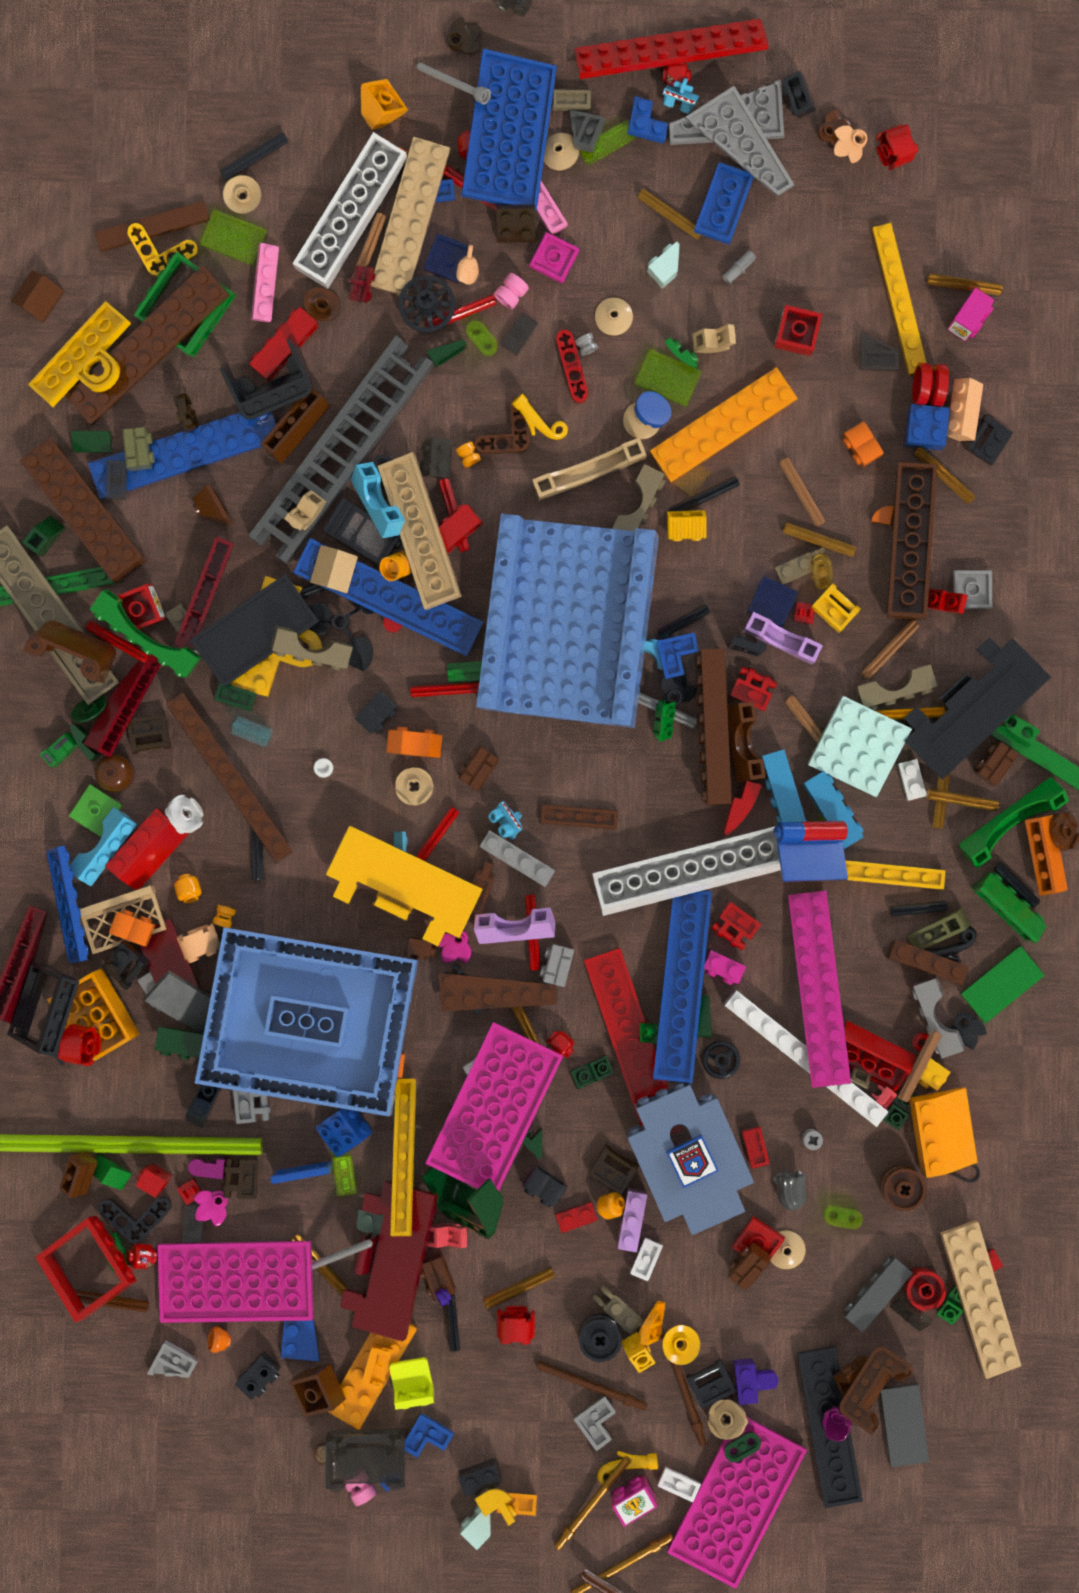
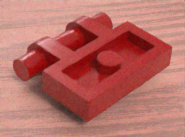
(747, 692)
(738, 920)

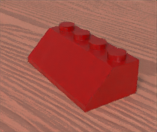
(145, 850)
(880, 1058)

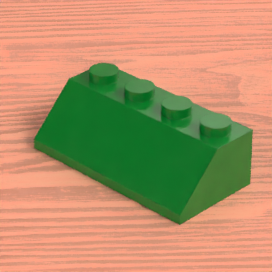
(1009, 907)

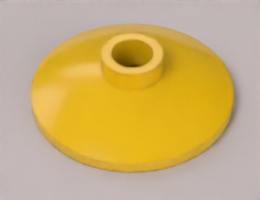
(689, 1348)

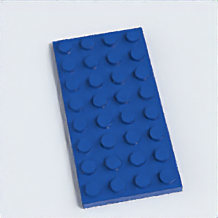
(509, 130)

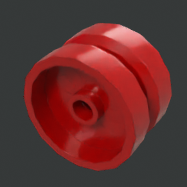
(930, 384)

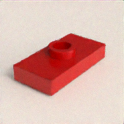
(755, 1147)

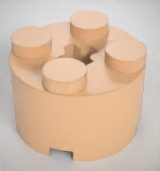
(199, 942)

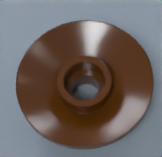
(322, 298)

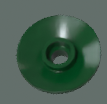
(83, 712)

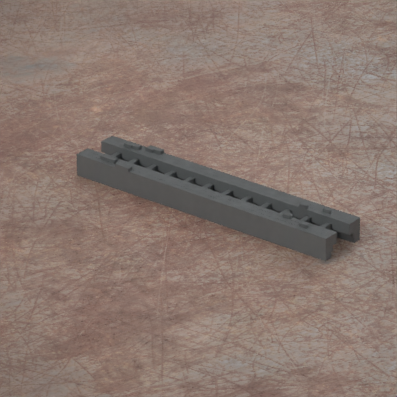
(330, 439)

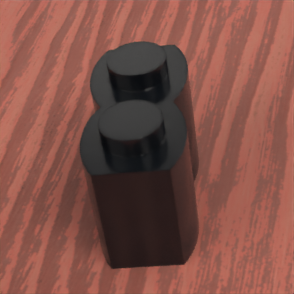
(376, 712)
(544, 1186)

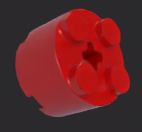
(896, 146)
(79, 1045)
(924, 1299)
(516, 1325)

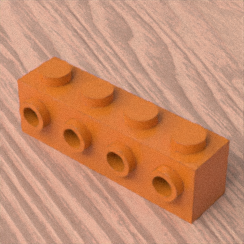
(1045, 857)

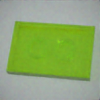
(233, 237)
(668, 377)

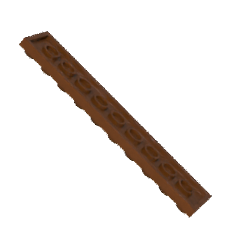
(152, 342)

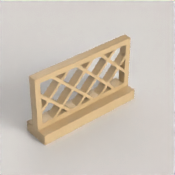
(114, 904)

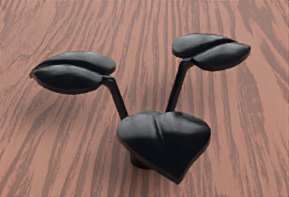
(362, 647)

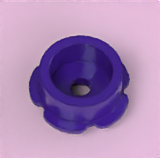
(443, 1296)

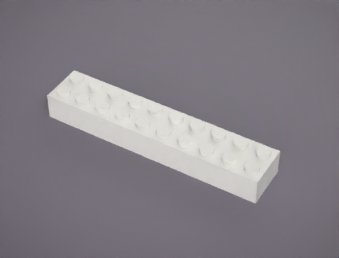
(687, 871)

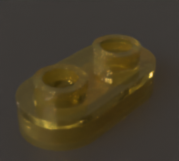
(822, 567)

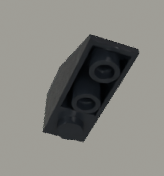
(202, 1105)

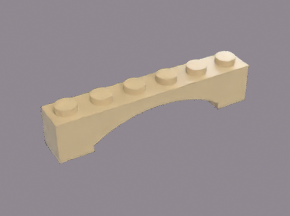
(574, 476)

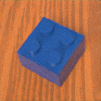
(926, 427)

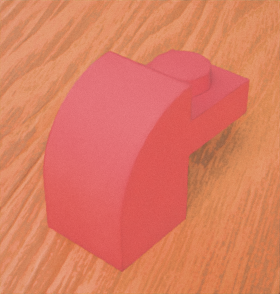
(447, 1235)

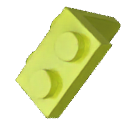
(412, 1383)

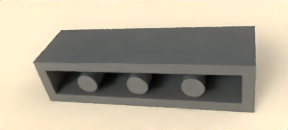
(876, 1293)

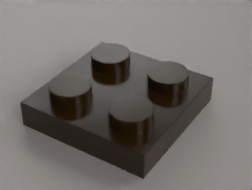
(515, 223)

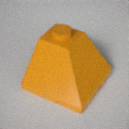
(380, 104)

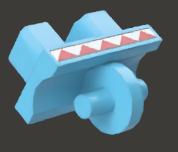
(683, 94)
(507, 819)

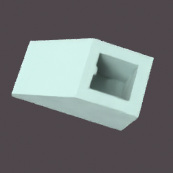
(665, 268)
(476, 1528)

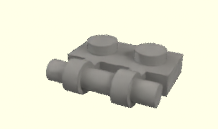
(245, 1107)

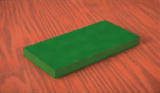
(1002, 984)

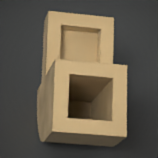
(714, 339)
(306, 511)

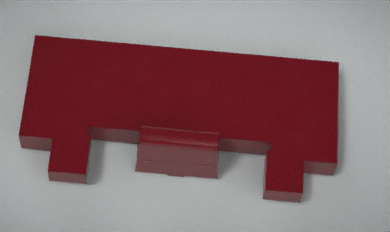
(393, 1266)

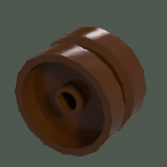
(908, 1198)

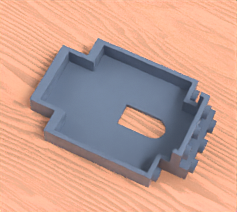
(709, 1199)

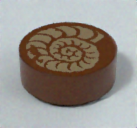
(320, 1453)

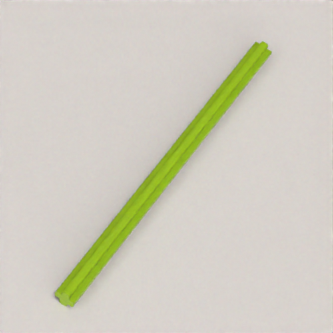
(131, 1144)

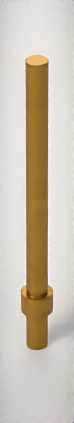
(569, 1531)
(654, 1546)

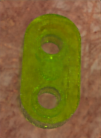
(482, 338)
(842, 1217)

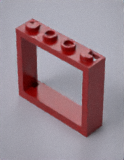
(61, 1283)

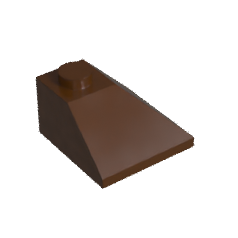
(210, 506)

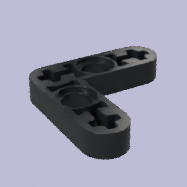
(132, 1224)

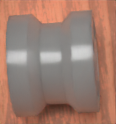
(586, 344)
(810, 1136)

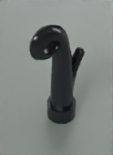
(949, 951)

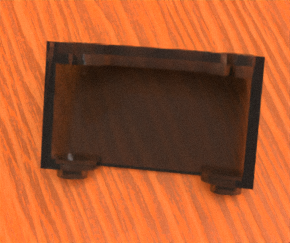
(365, 1458)

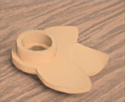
(847, 145)

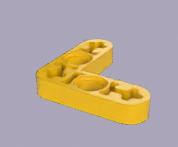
(154, 256)

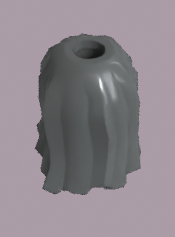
(791, 1189)

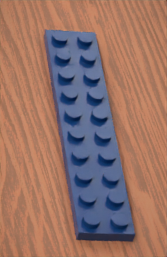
(191, 450)
(400, 604)
(682, 987)

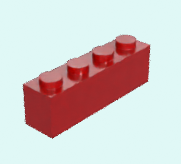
(276, 350)
(459, 526)

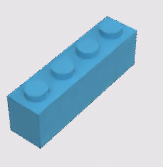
(782, 788)
(830, 805)

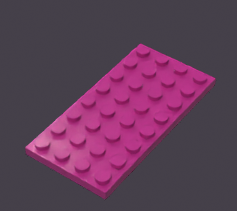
(494, 1108)
(235, 1281)
(736, 1506)

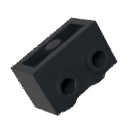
(799, 94)
(256, 1377)
(480, 1477)

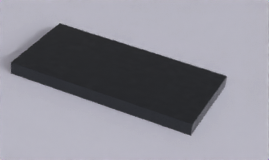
(246, 633)

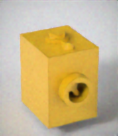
(934, 1075)
(638, 1354)

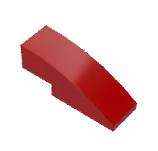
(741, 807)

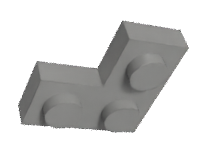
(590, 1422)

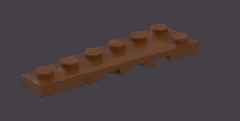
(473, 993)

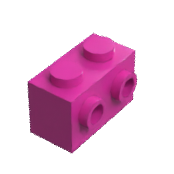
(724, 967)

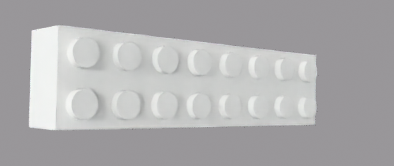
(350, 210)

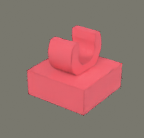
(886, 1097)

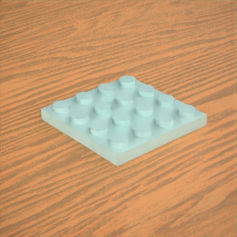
(859, 746)

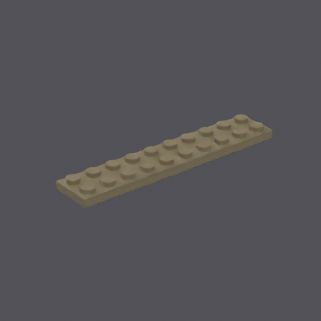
(41, 604)

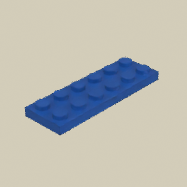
(66, 904)

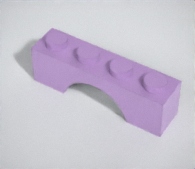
(772, 634)
(493, 929)

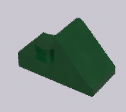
(535, 1143)

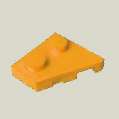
(652, 1327)

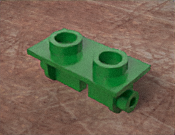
(464, 671)
(664, 728)
(648, 1033)

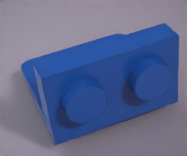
(343, 1131)

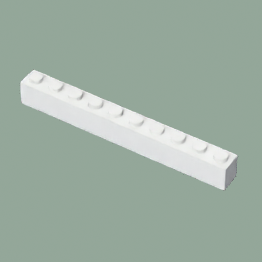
(798, 1052)

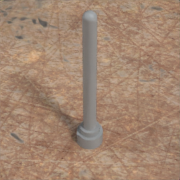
(480, 94)
(341, 1254)

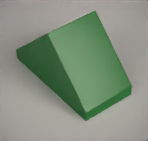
(111, 1173)

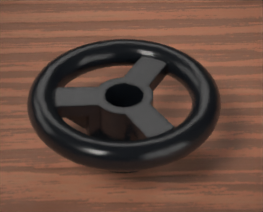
(708, 1054)

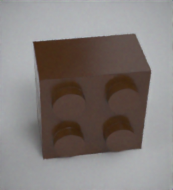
(317, 1390)

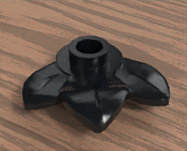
(678, 687)
(970, 1031)

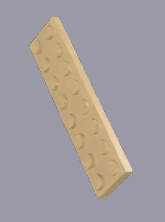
(410, 215)
(420, 531)
(980, 1299)

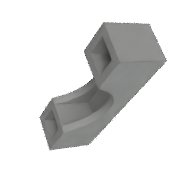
(517, 858)
(928, 994)

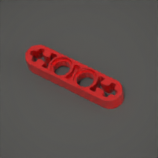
(572, 366)

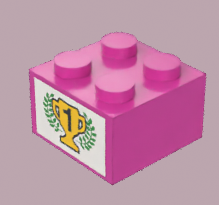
(971, 315)
(633, 1500)

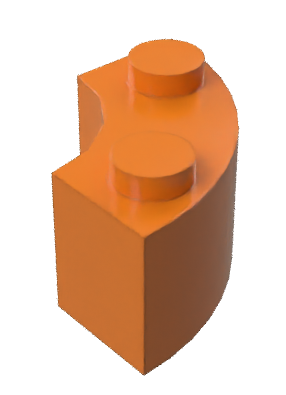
(414, 743)

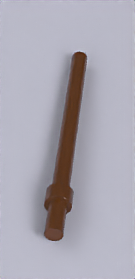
(627, 1399)
(696, 1424)

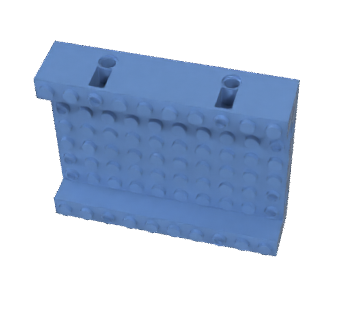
(567, 621)
(306, 1022)

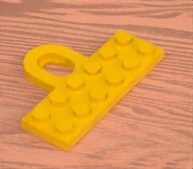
(78, 356)
(261, 677)

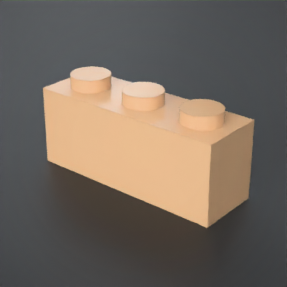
(964, 409)

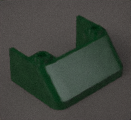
(466, 1206)

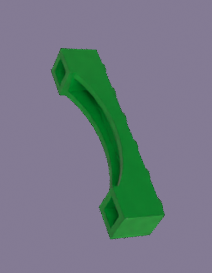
(109, 608)
(1045, 797)

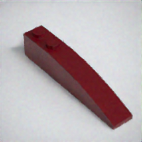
(204, 592)
(121, 707)
(18, 962)

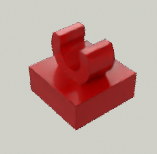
(804, 613)
(189, 1190)

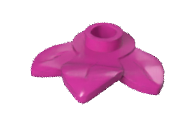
(454, 949)
(209, 1208)

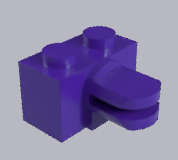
(750, 1381)

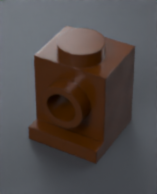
(420, 948)

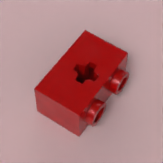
(153, 1179)

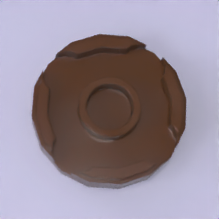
(1063, 831)

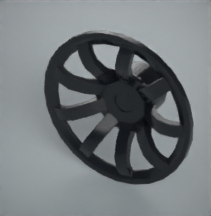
(426, 303)

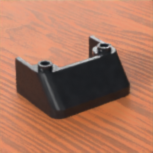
(277, 393)

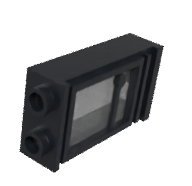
(358, 532)

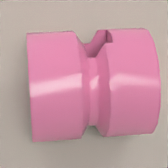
(512, 289)
(361, 1492)

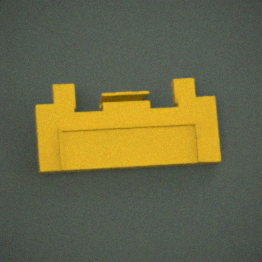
(403, 884)

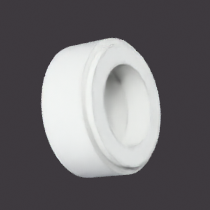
(323, 767)

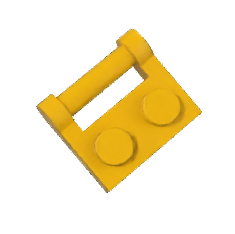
(832, 612)

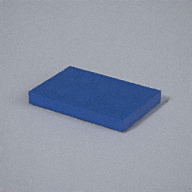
(301, 1172)

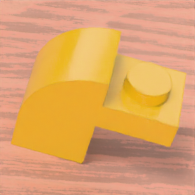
(496, 1499)

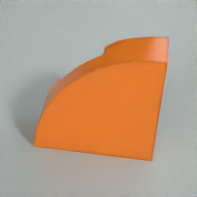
(883, 515)

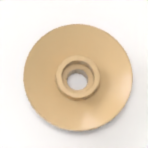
(563, 159)
(235, 188)
(611, 325)
(635, 427)
(797, 1252)

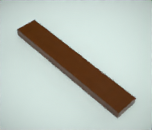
(154, 225)

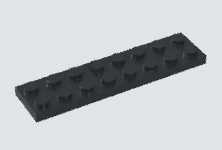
(833, 1458)

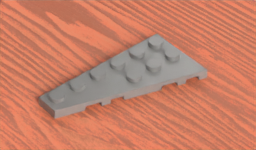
(764, 106)
(736, 132)

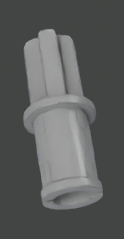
(739, 267)

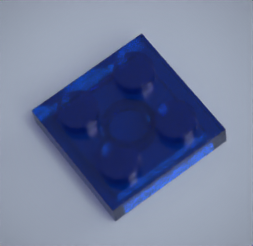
(445, 257)
(773, 601)

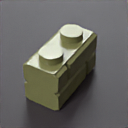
(137, 449)

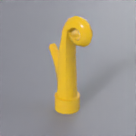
(533, 419)
(637, 1462)

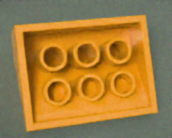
(100, 1007)
(943, 1132)

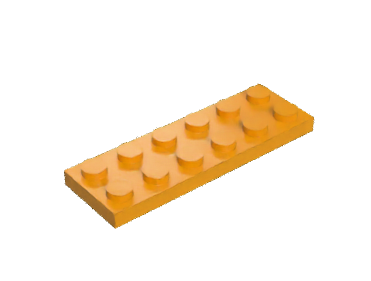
(362, 1398)

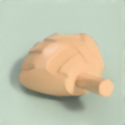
(468, 268)

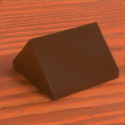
(37, 296)

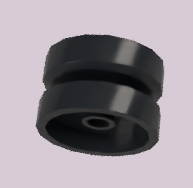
(599, 1349)

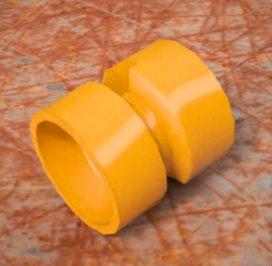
(395, 566)

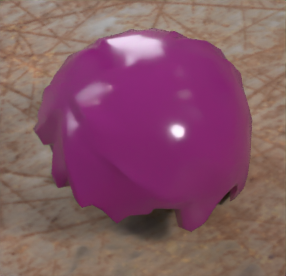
(836, 1424)

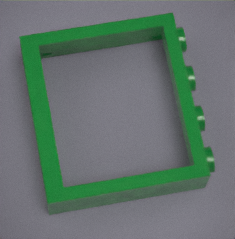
(154, 293)

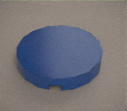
(652, 409)

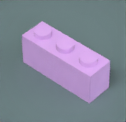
(632, 1220)

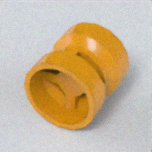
(467, 453)
(225, 912)

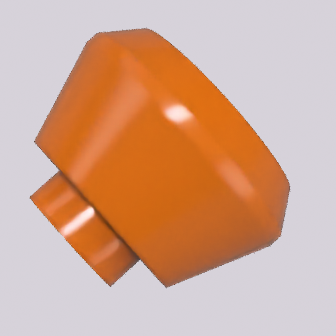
(218, 1339)

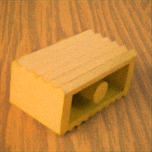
(686, 525)

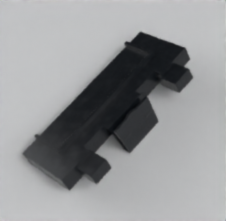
(976, 707)

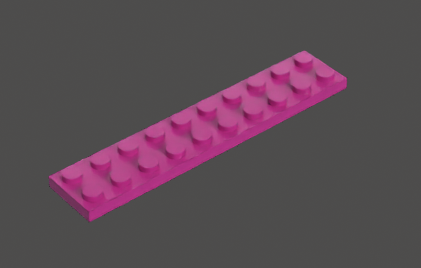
(819, 989)

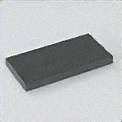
(180, 1001)
(904, 1425)

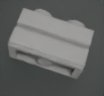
(558, 965)

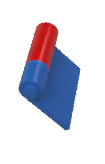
(811, 850)

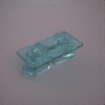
(251, 731)

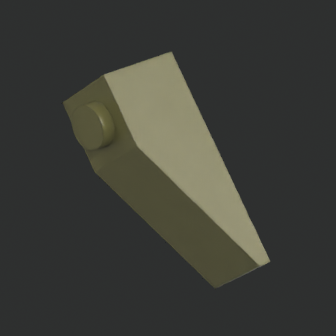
(940, 929)

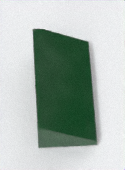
(91, 441)

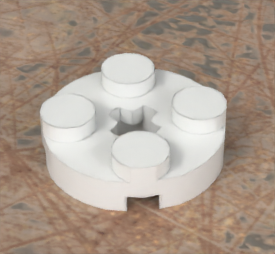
(182, 823)

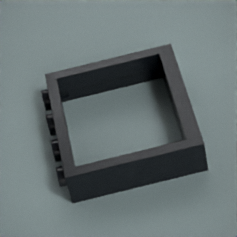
(57, 1012)

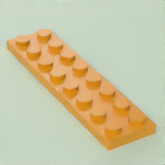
(723, 425)

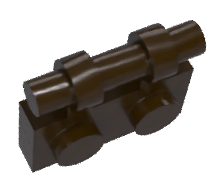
(247, 1178)

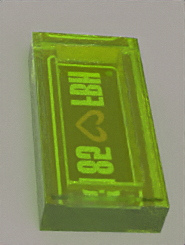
(344, 1175)

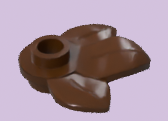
(831, 123)

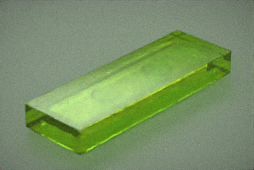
(608, 142)

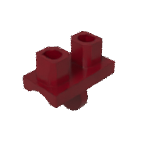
(361, 284)

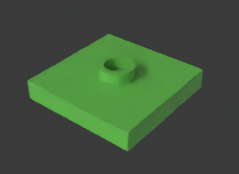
(93, 809)

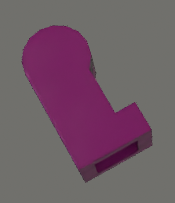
(204, 1168)

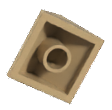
(334, 569)

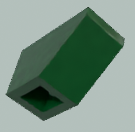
(43, 535)

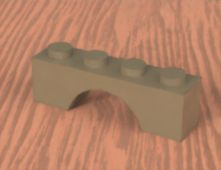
(648, 483)
(333, 654)
(918, 681)

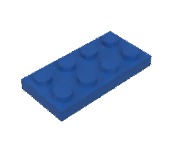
(724, 203)

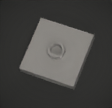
(976, 585)

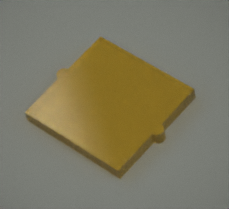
(692, 480)

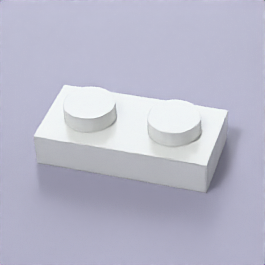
(912, 779)
(646, 1259)
(679, 1484)

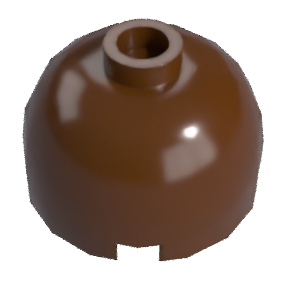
(114, 773)

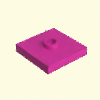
(554, 257)

